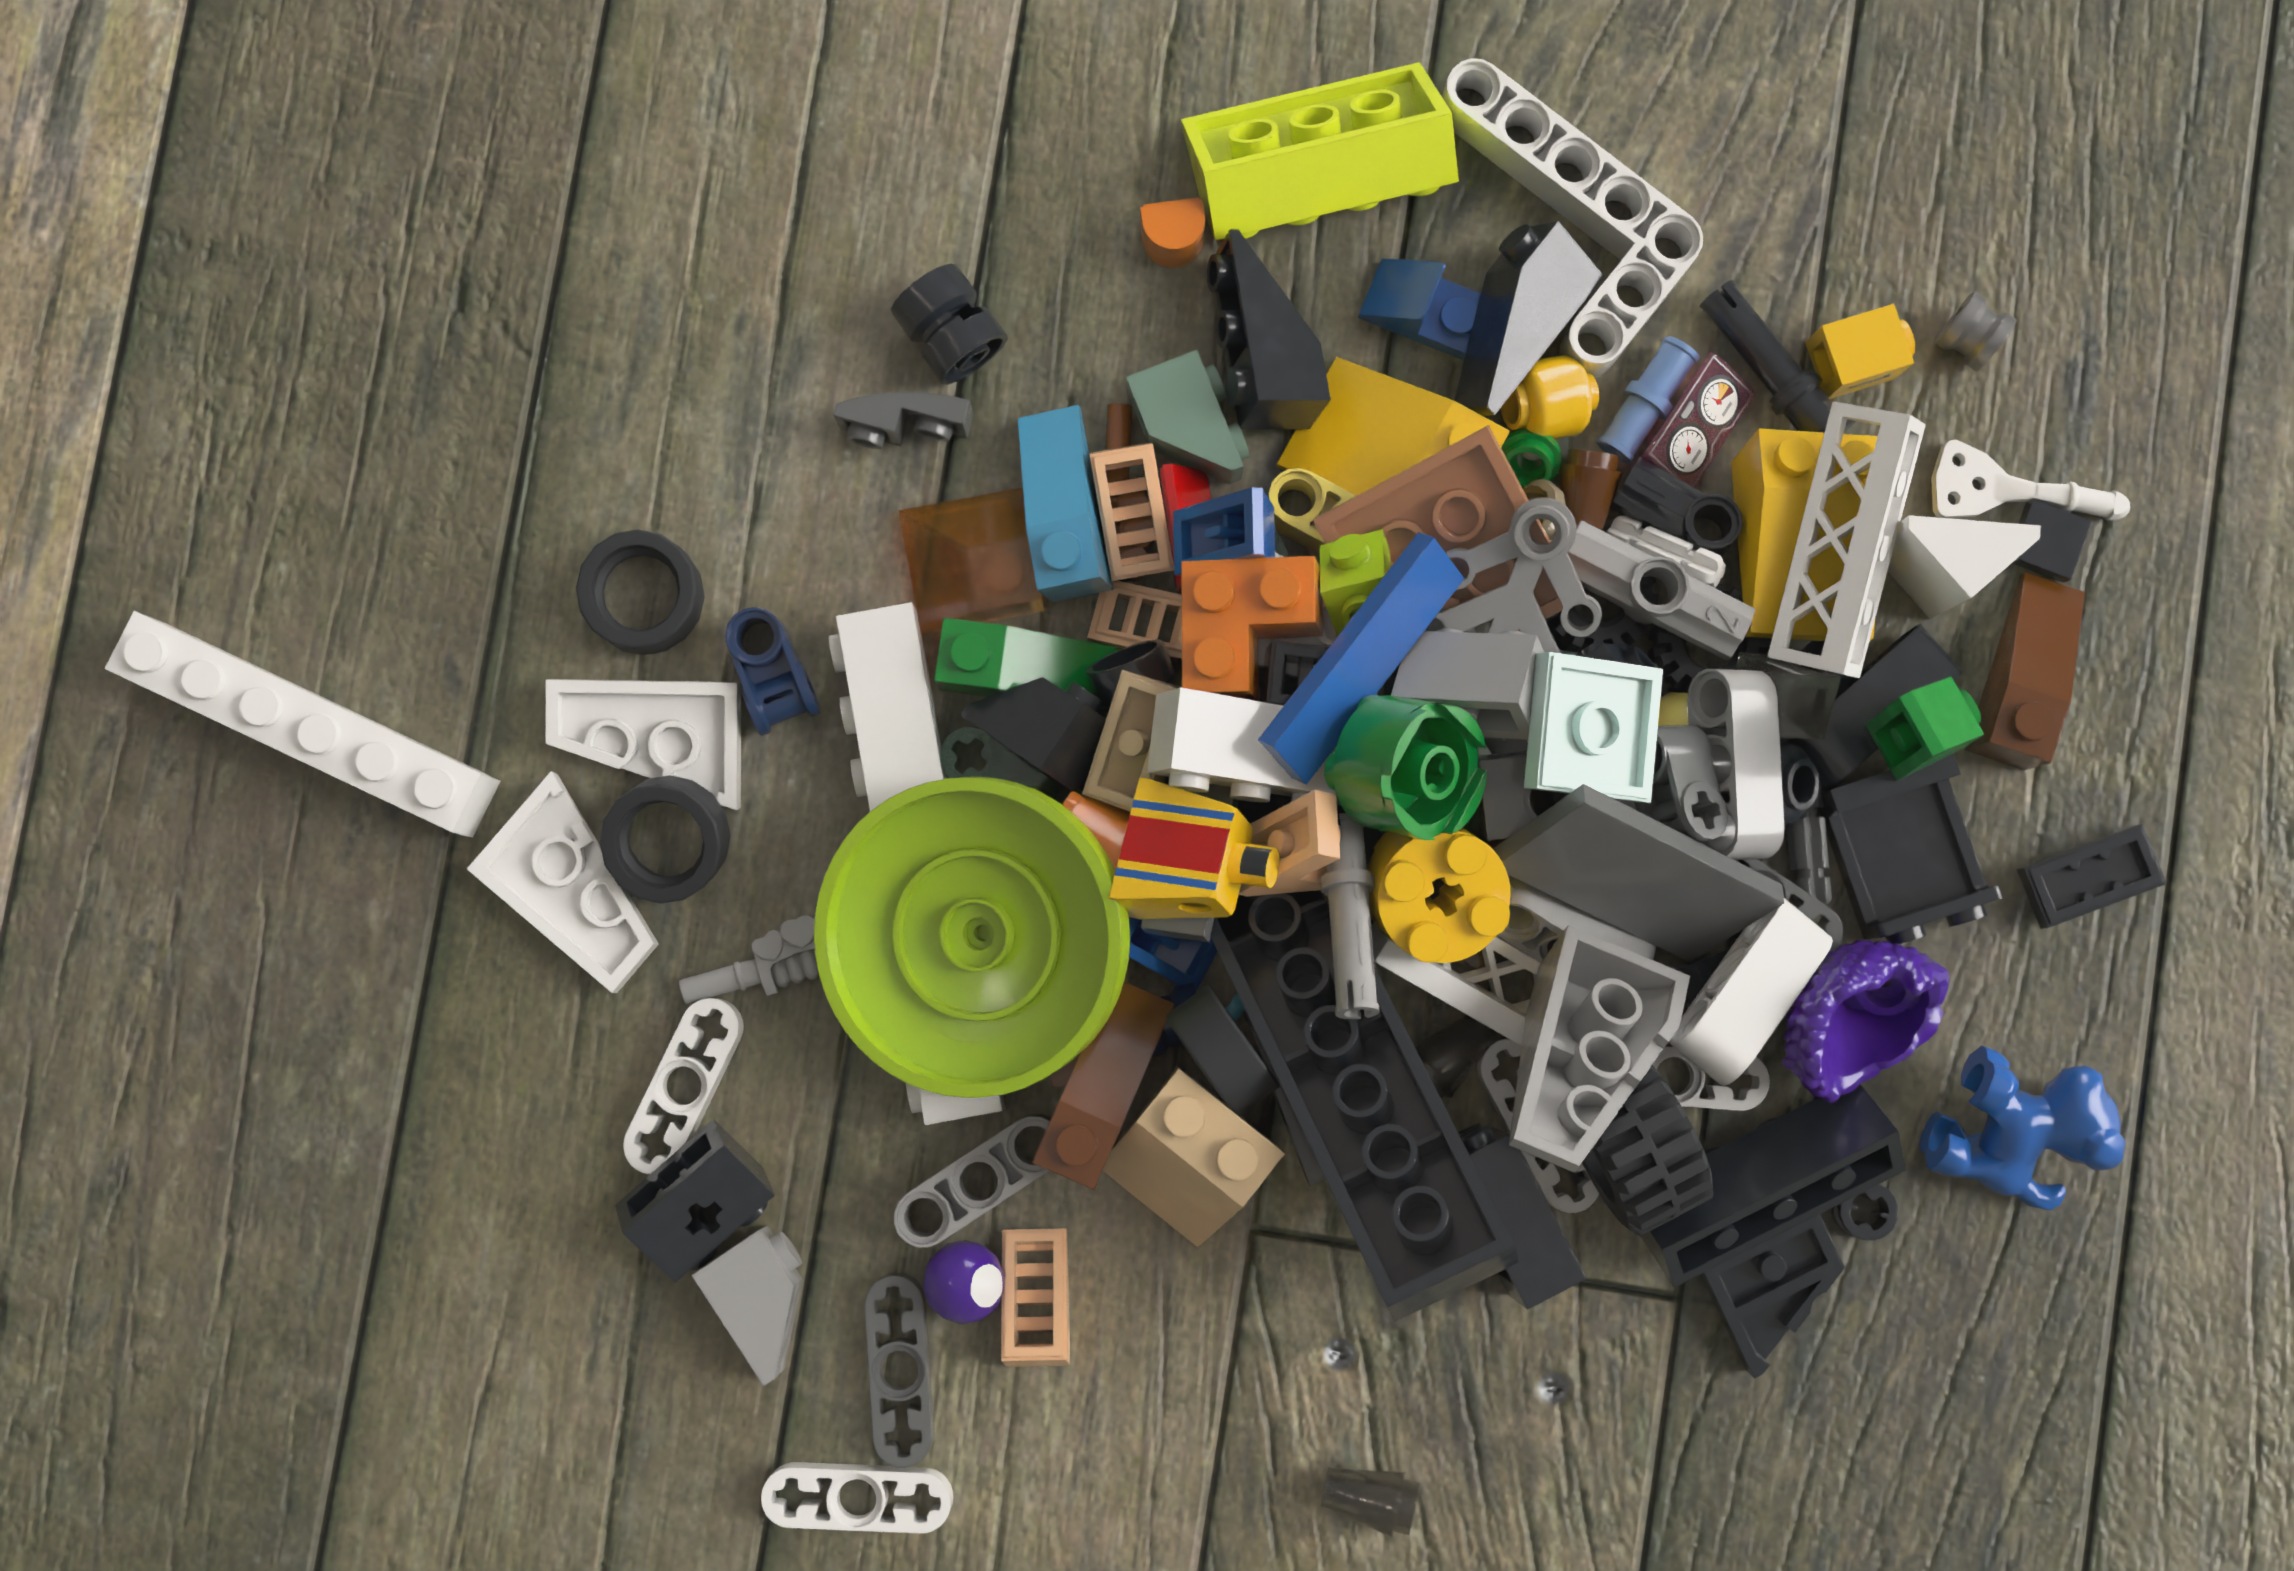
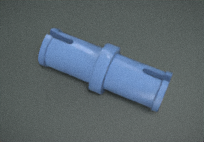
(1648, 399)

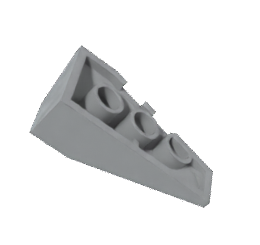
(1588, 1042)

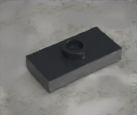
(2091, 876)

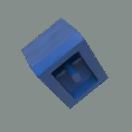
(1225, 528)
(1170, 957)

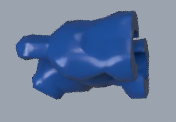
(2069, 1117)

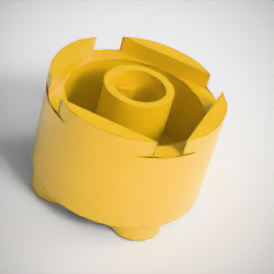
(1470, 903)

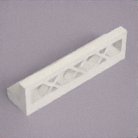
(1871, 542)
(1461, 989)

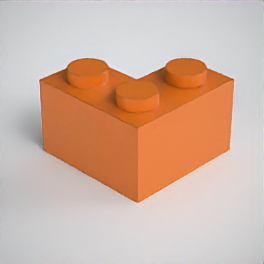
(1234, 605)

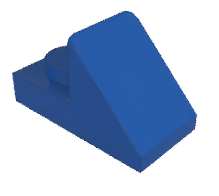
(1421, 305)

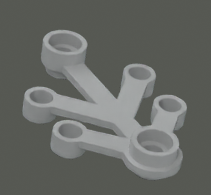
(1514, 603)

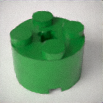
(1408, 768)

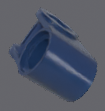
(771, 673)

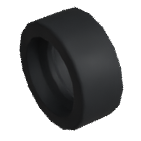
(614, 551)
(636, 877)
(1222, 1051)

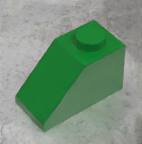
(1925, 726)

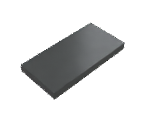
(1638, 874)

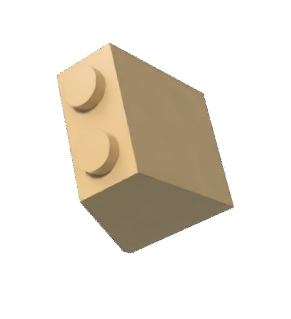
(1191, 1158)

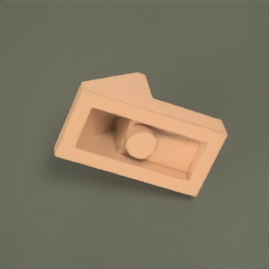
(1306, 840)

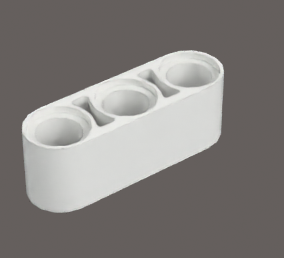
(1751, 992)

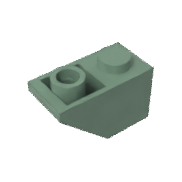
(1183, 416)

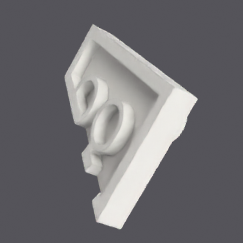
(653, 728)
(557, 880)

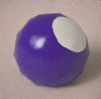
(963, 1282)

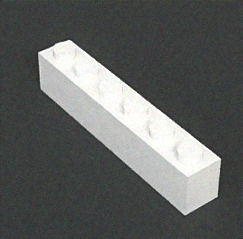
(302, 725)

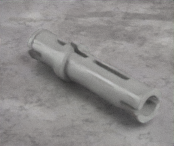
(1348, 890)

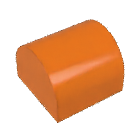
(1173, 231)

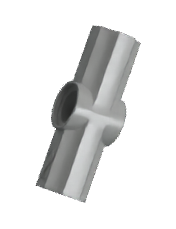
(1692, 607)

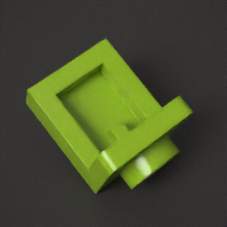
(1351, 572)

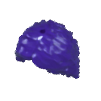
(1862, 1015)

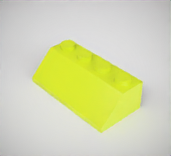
(1322, 151)

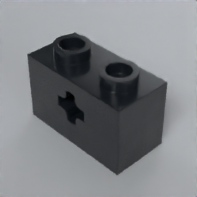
(694, 1202)

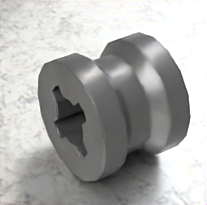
(1975, 331)

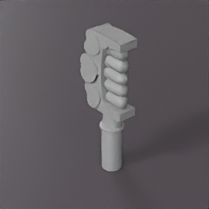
(778, 960)

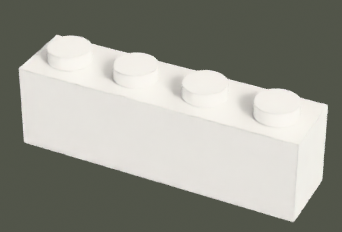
(1215, 741)

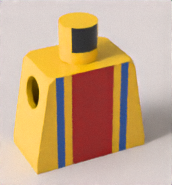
(1187, 856)

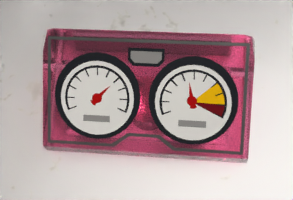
(1699, 421)

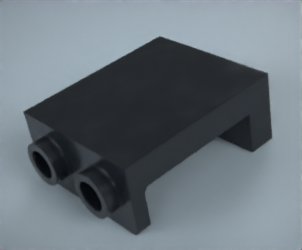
(1905, 852)

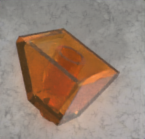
(970, 559)

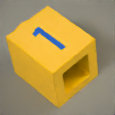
(1861, 351)

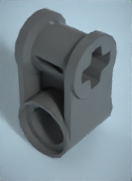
(1685, 784)

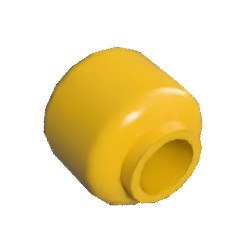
(1553, 399)

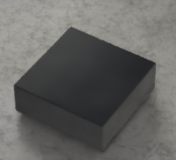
(2059, 542)

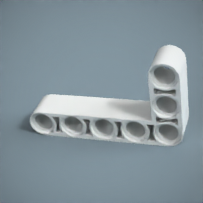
(1580, 202)

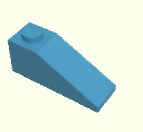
(1062, 506)

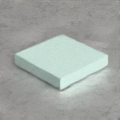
(1593, 726)

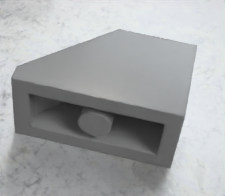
(756, 1297)

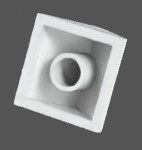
(1953, 559)

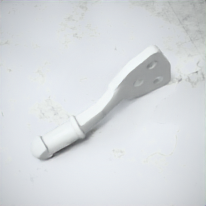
(2000, 487)

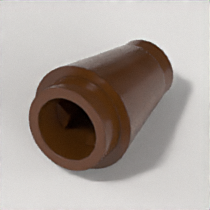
(1589, 485)

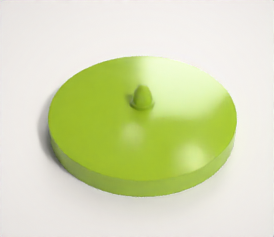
(971, 936)

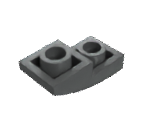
(884, 417)

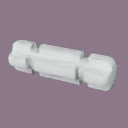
(1697, 563)

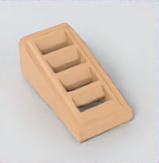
(1125, 457)
(1137, 596)
(1028, 1355)

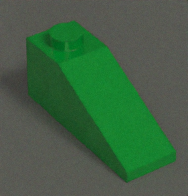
(997, 657)

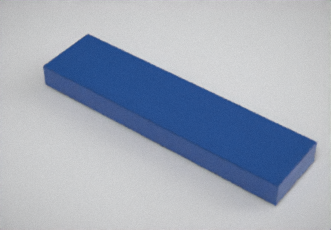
(1361, 657)

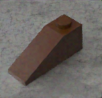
(2031, 675)
(1103, 1088)

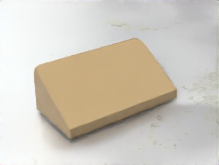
(1125, 742)

